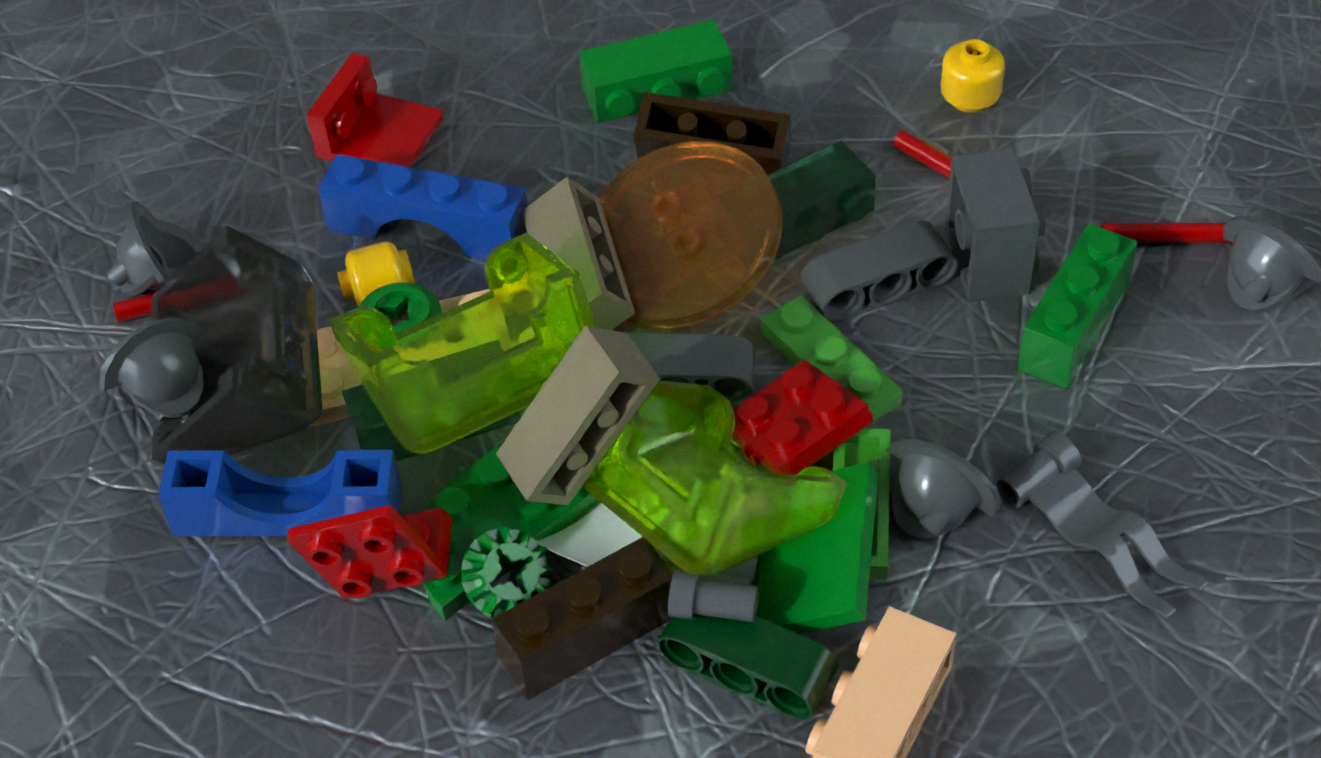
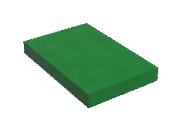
(825, 573)

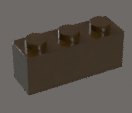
(675, 120)
(584, 618)

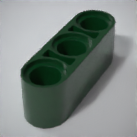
(752, 660)

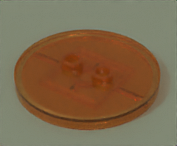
(691, 231)

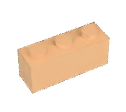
(888, 693)

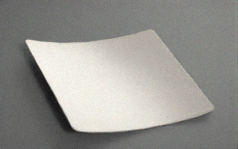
(591, 537)

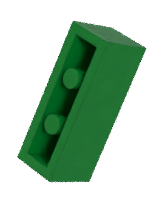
(673, 62)
(1076, 305)

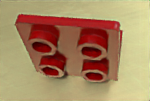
(366, 124)
(376, 549)

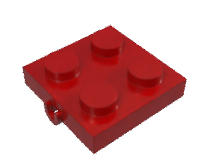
(797, 420)

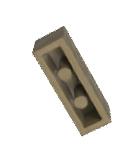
(575, 229)
(577, 415)

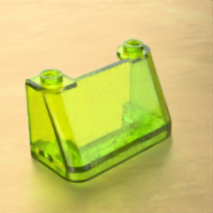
(475, 358)
(695, 496)

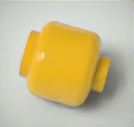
(972, 75)
(372, 268)

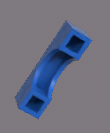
(367, 193)
(219, 497)

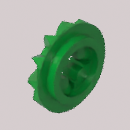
(398, 297)
(482, 565)

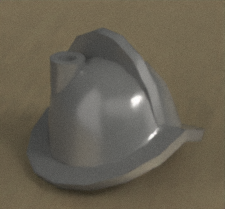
(150, 251)
(1265, 264)
(158, 367)
(936, 489)

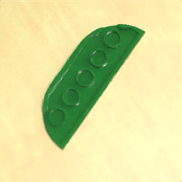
(486, 500)

